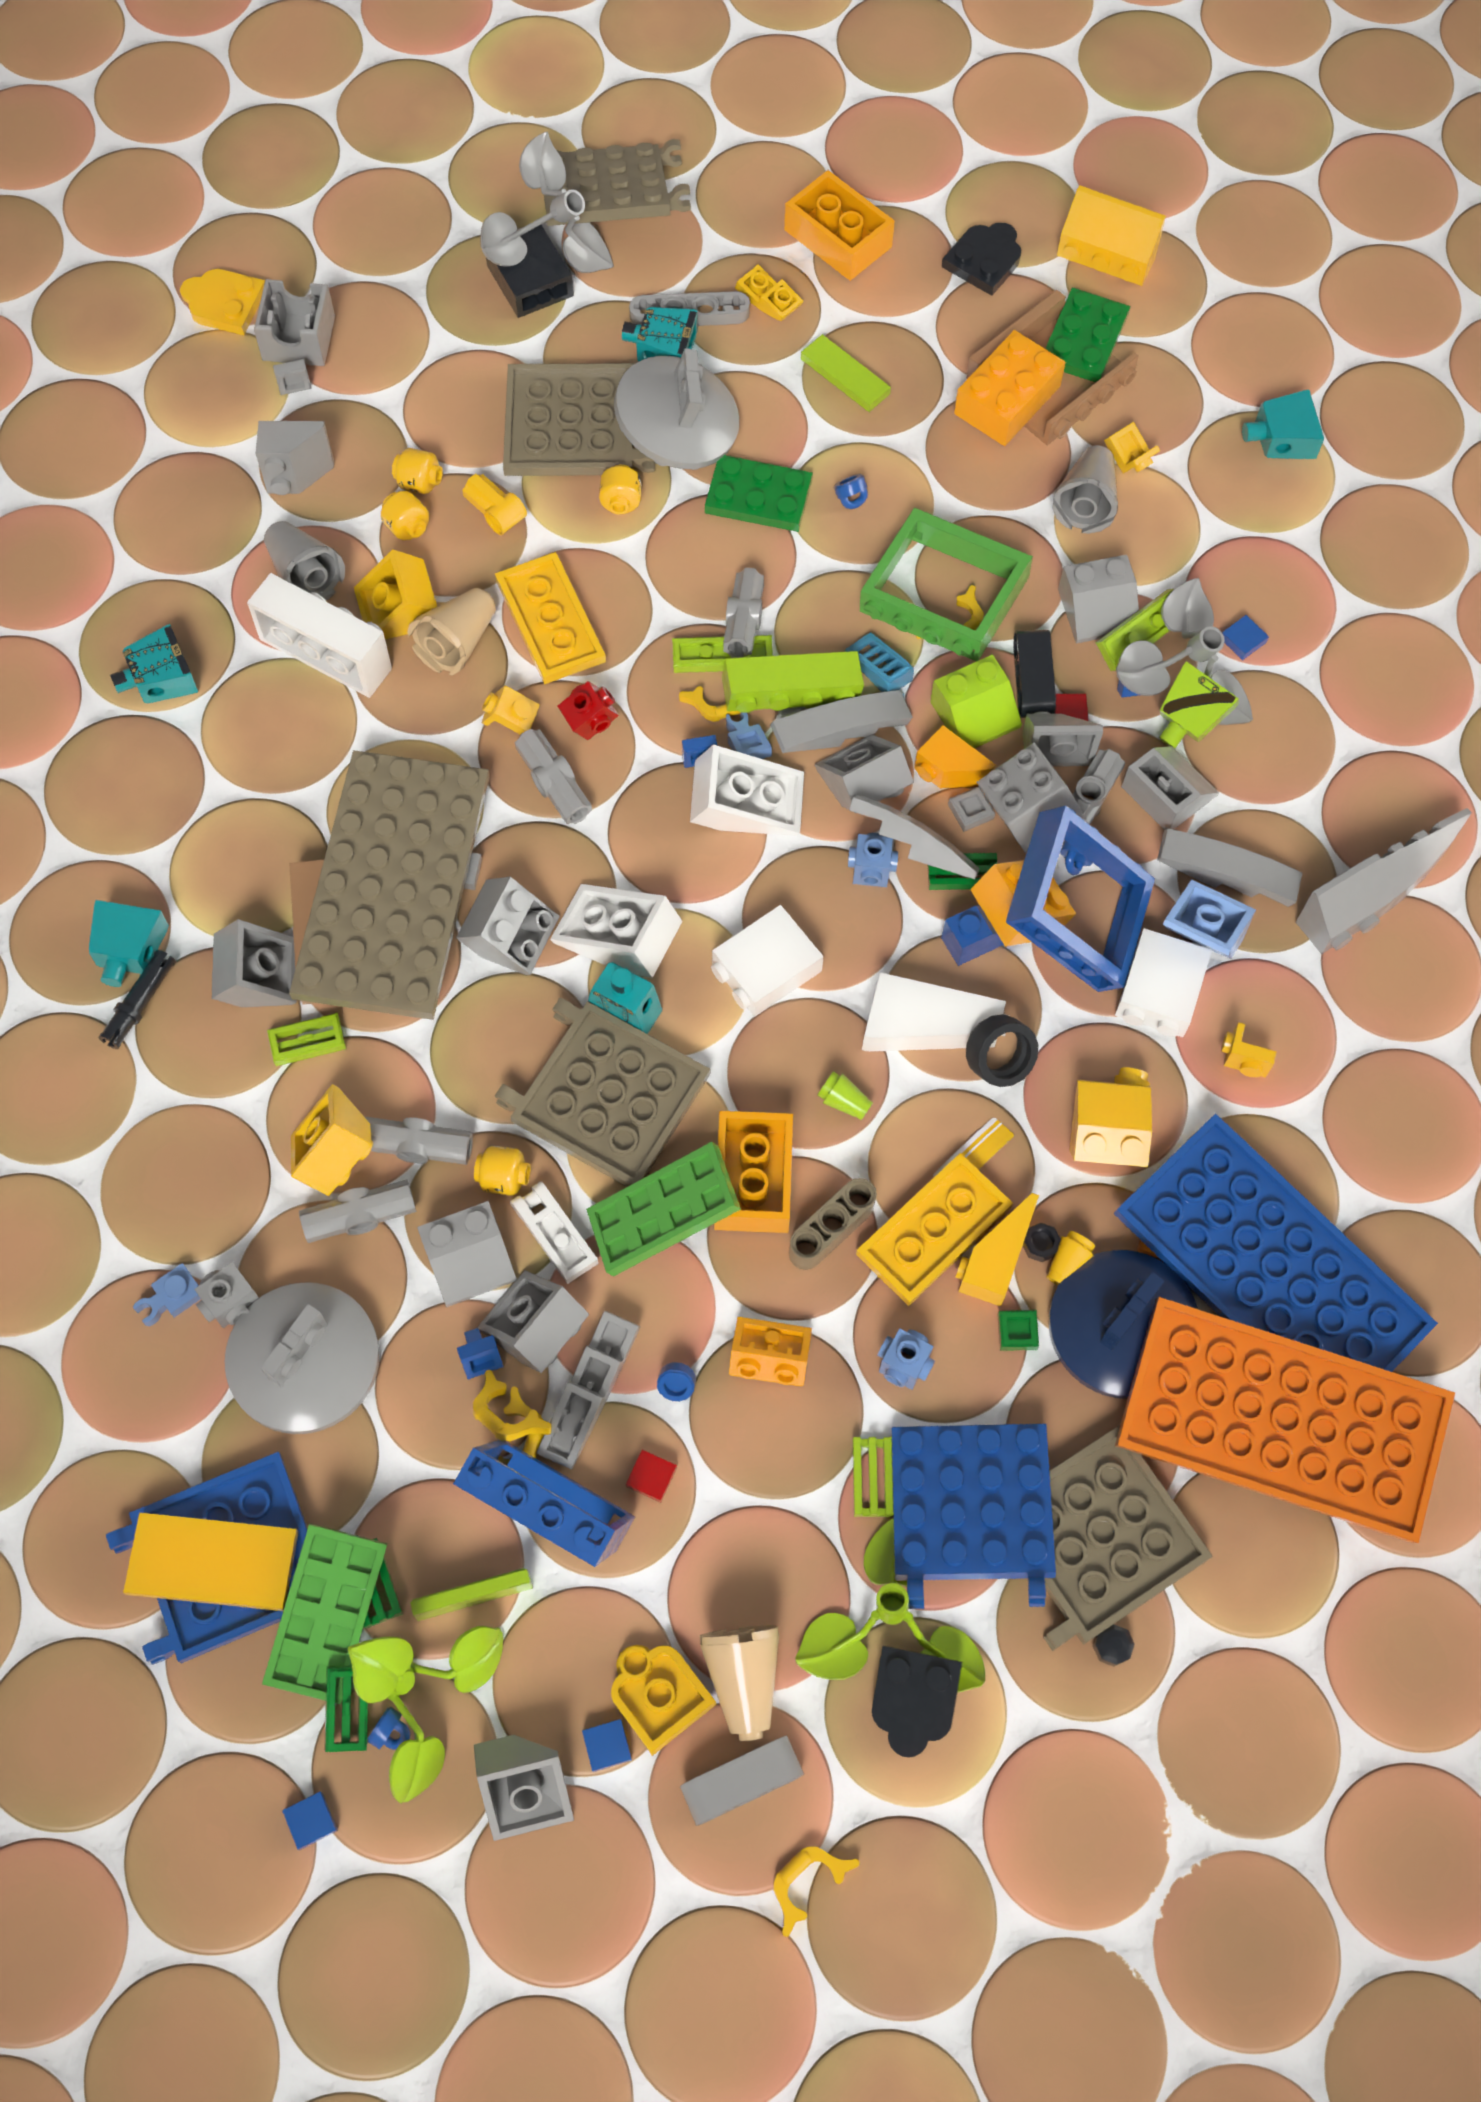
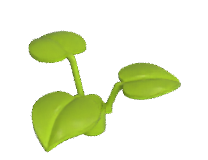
(834, 1648)
(386, 1670)

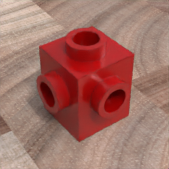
(588, 710)

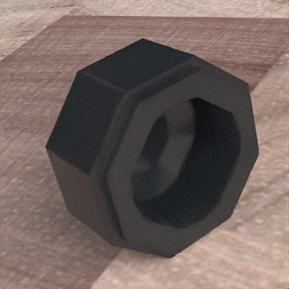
(1041, 1242)
(1114, 1645)

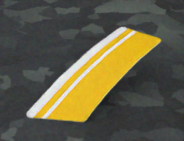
(983, 1144)

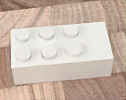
(320, 634)

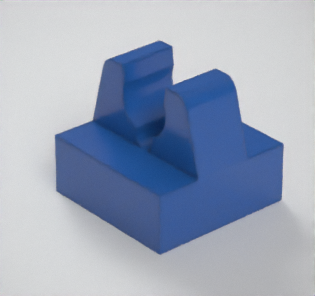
(479, 1354)

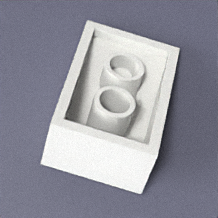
(746, 794)
(619, 927)

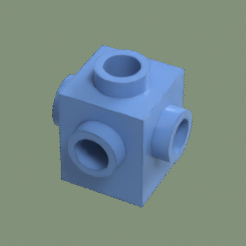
(872, 860)
(899, 1369)

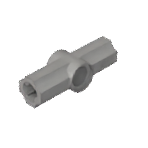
(743, 613)
(553, 776)
(1097, 783)
(419, 1140)
(357, 1211)

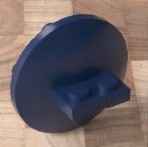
(1104, 1314)

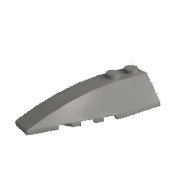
(1374, 886)

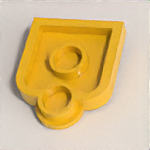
(223, 299)
(658, 1694)

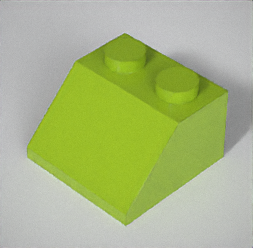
(976, 702)

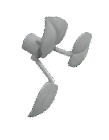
(544, 169)
(1189, 612)

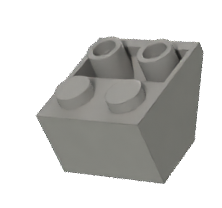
(1167, 786)
(508, 925)

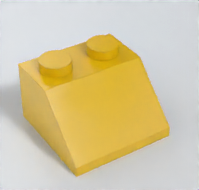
(395, 593)
(1111, 1123)
(329, 1142)

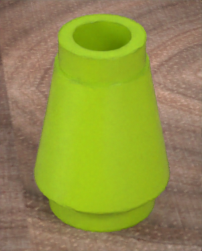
(844, 1096)

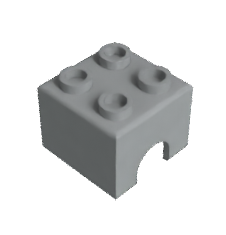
(294, 326)
(1025, 788)

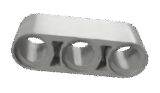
(741, 1780)

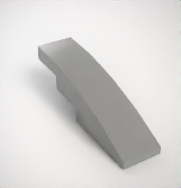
(844, 719)
(925, 843)
(1230, 865)
(588, 1389)

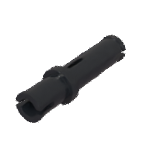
(129, 1011)

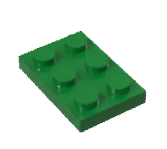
(1087, 333)
(758, 493)

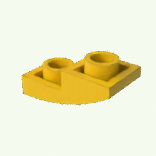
(768, 296)

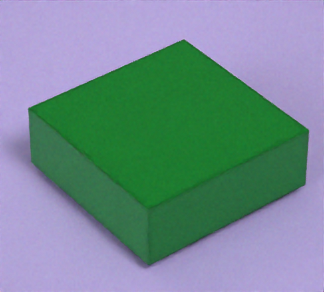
(1018, 1330)

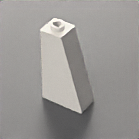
(924, 1015)

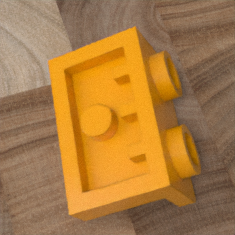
(770, 1351)

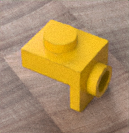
(1130, 449)
(510, 710)
(1248, 1058)

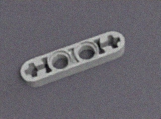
(693, 301)

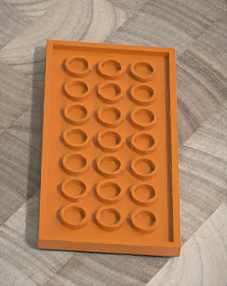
(1286, 1420)

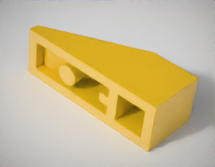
(996, 1255)

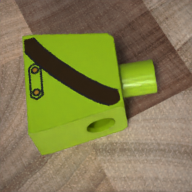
(1194, 706)

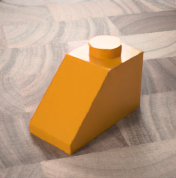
(951, 761)

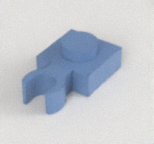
(747, 738)
(174, 1293)

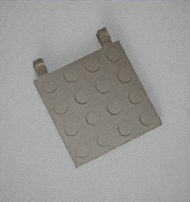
(622, 182)
(565, 421)
(607, 1093)
(1113, 1539)

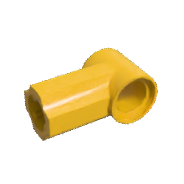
(499, 509)

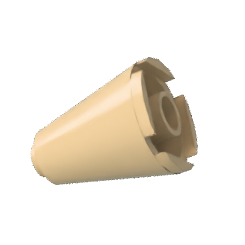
(452, 630)
(743, 1676)

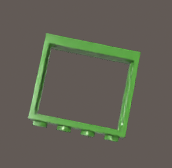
(962, 545)

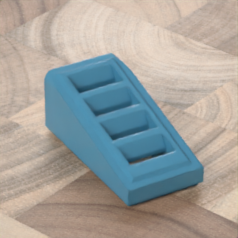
(903, 670)

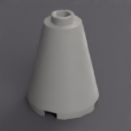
(1088, 492)
(304, 559)

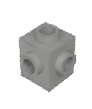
(225, 1295)

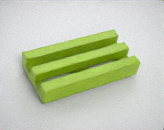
(311, 1051)
(873, 1443)

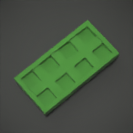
(663, 1209)
(324, 1610)

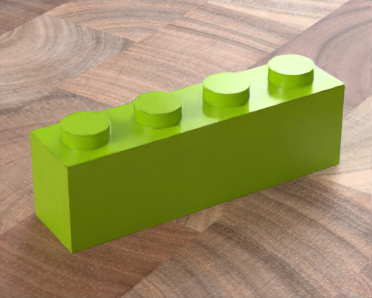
(791, 680)

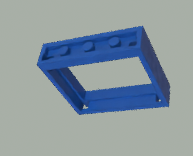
(1051, 936)
(545, 1501)

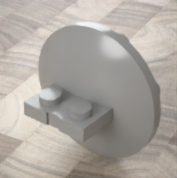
(676, 411)
(302, 1358)

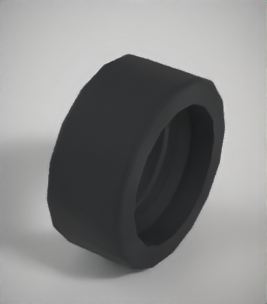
(1018, 1066)

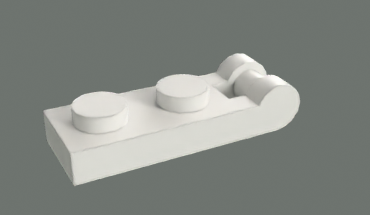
(555, 1233)

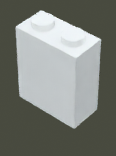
(766, 961)
(1163, 983)

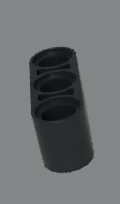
(1034, 672)

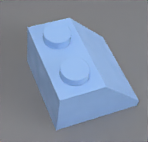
(1210, 919)

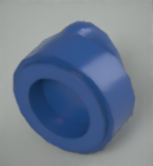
(849, 487)
(1073, 856)
(676, 1381)
(384, 1727)

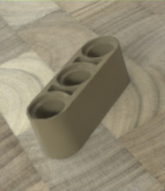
(837, 1207)

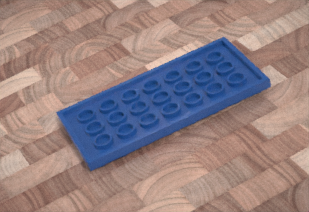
(1268, 1253)

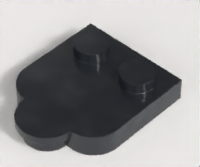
(985, 256)
(915, 1698)

